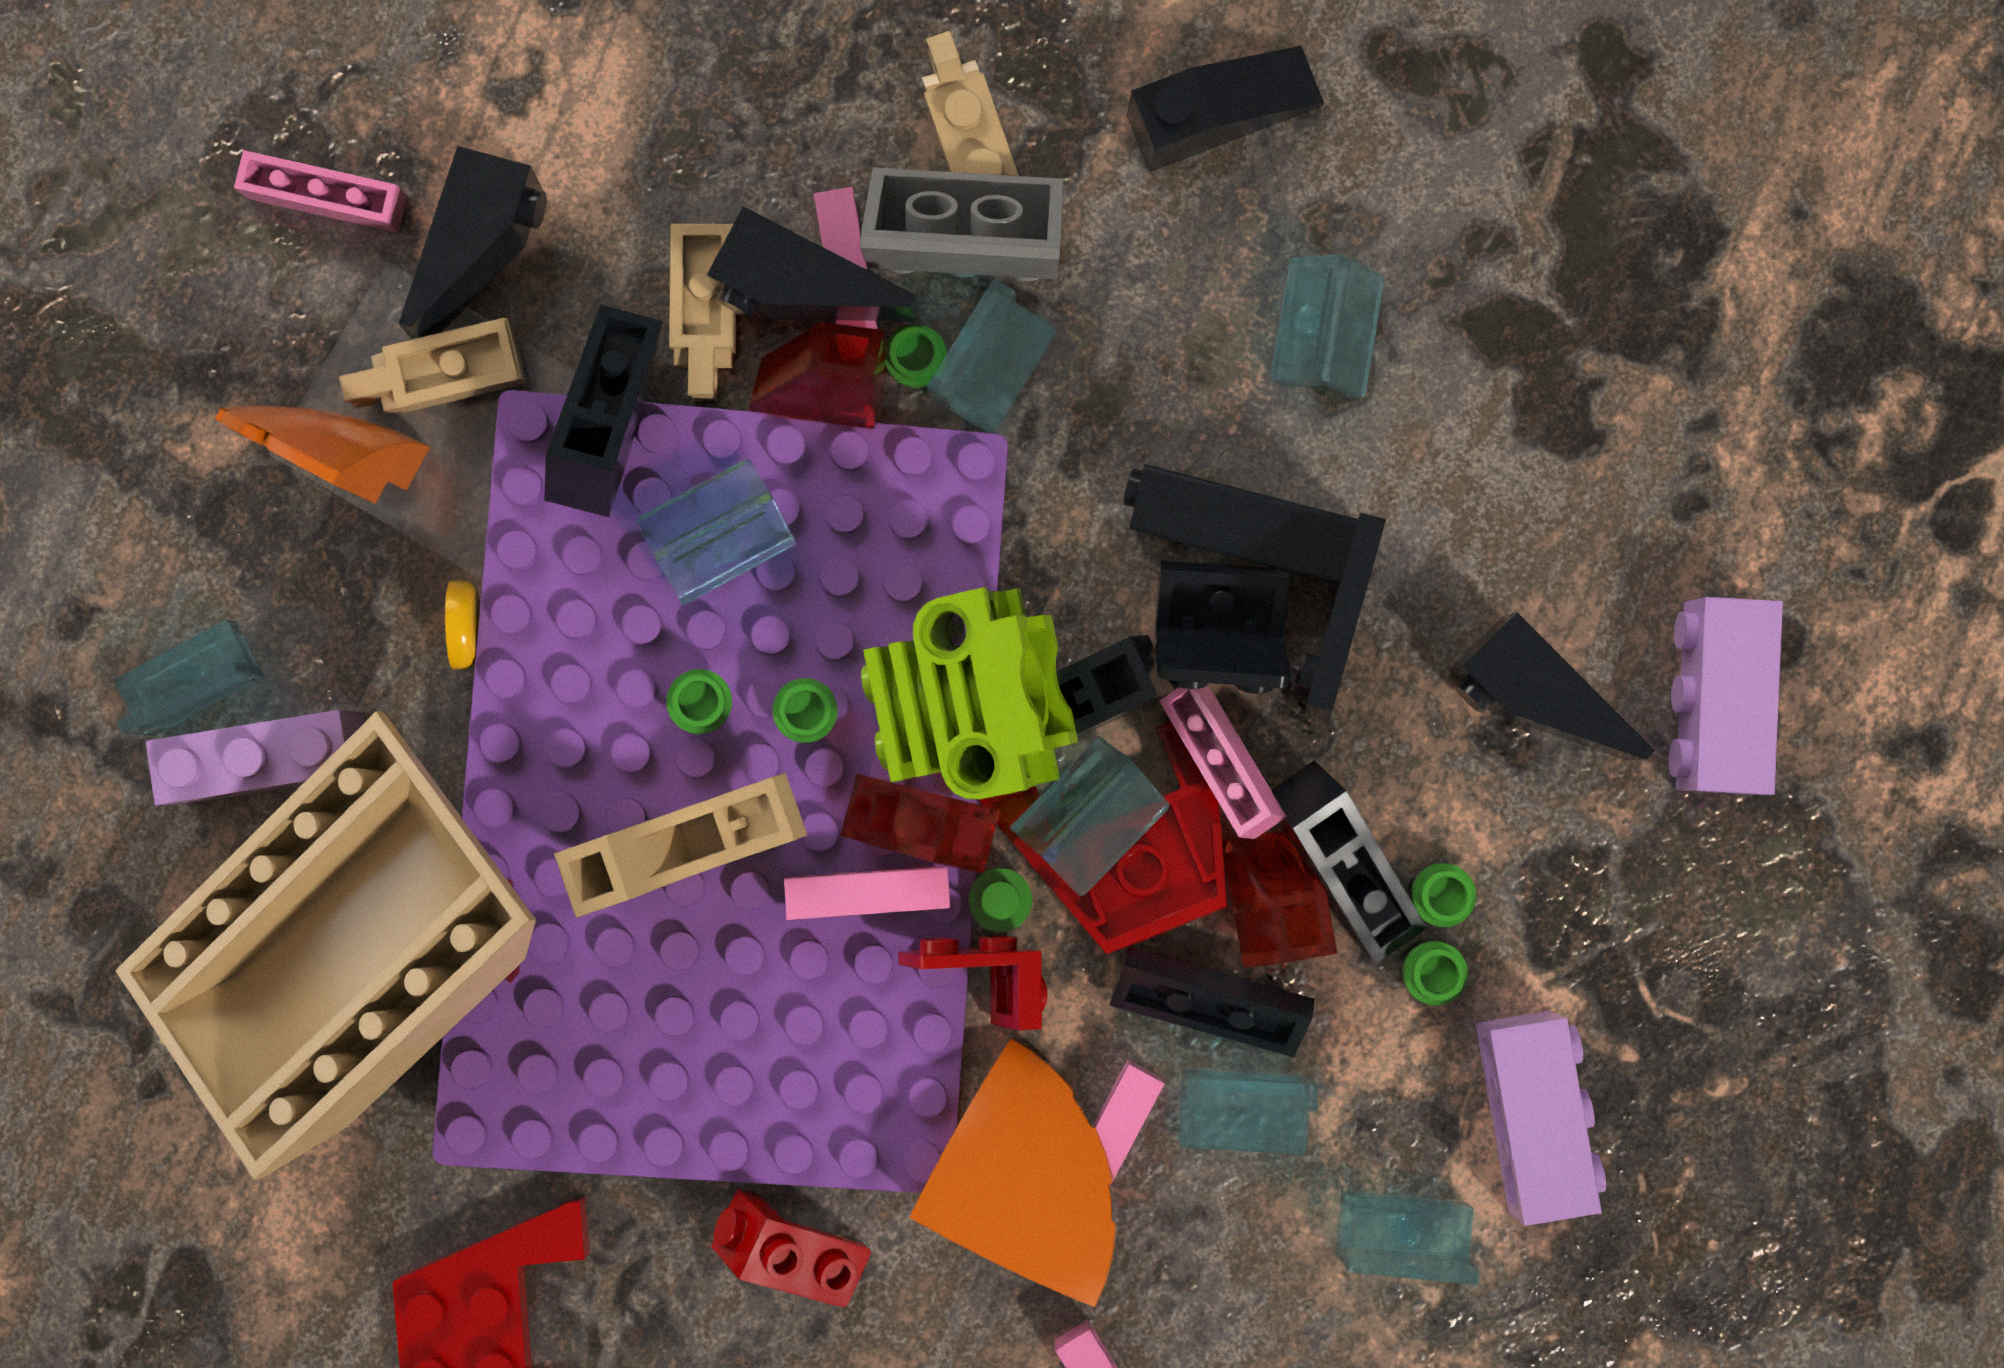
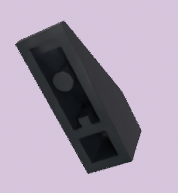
(1219, 104)
(472, 237)
(795, 279)
(601, 412)
(1112, 683)
(1531, 684)
(1347, 861)

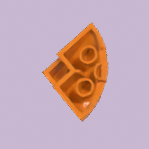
(332, 446)
(1026, 1180)

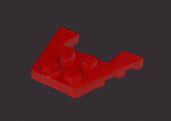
(1162, 879)
(474, 1301)

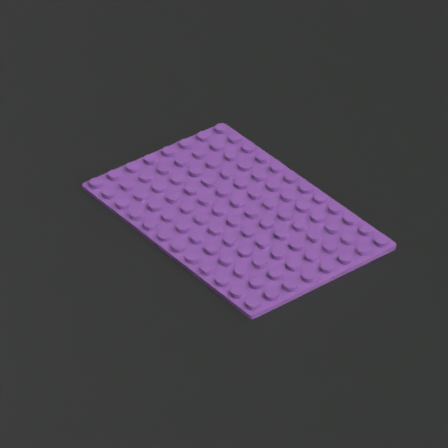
(697, 1017)

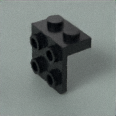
(1221, 626)

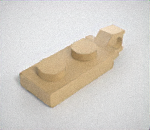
(964, 113)
(699, 326)
(439, 369)

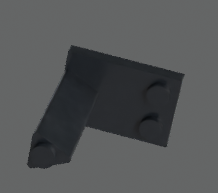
(1273, 535)

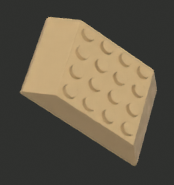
(329, 951)

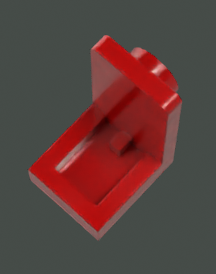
(1015, 975)
(785, 1254)

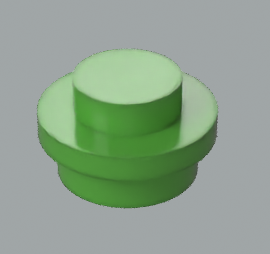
(914, 355)
(699, 701)
(805, 710)
(1443, 895)
(1000, 899)
(1435, 973)

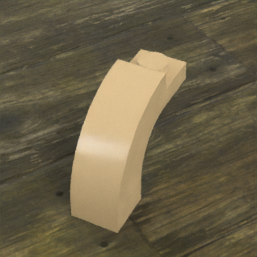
(680, 844)

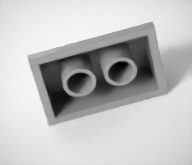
(963, 224)

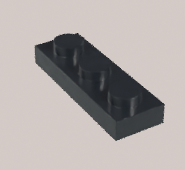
(1212, 1002)

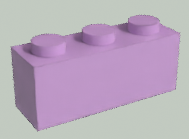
(1727, 696)
(246, 757)
(1541, 1117)

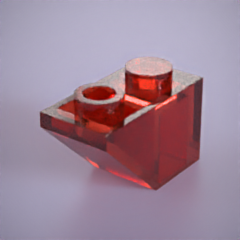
(824, 376)
(920, 823)
(1276, 902)

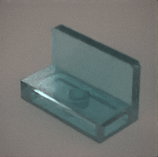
(1327, 324)
(991, 359)
(715, 531)
(186, 679)
(1091, 815)
(1246, 1111)
(1406, 1237)

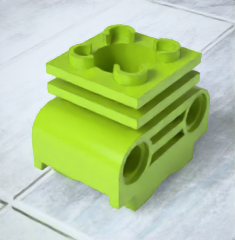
(973, 696)

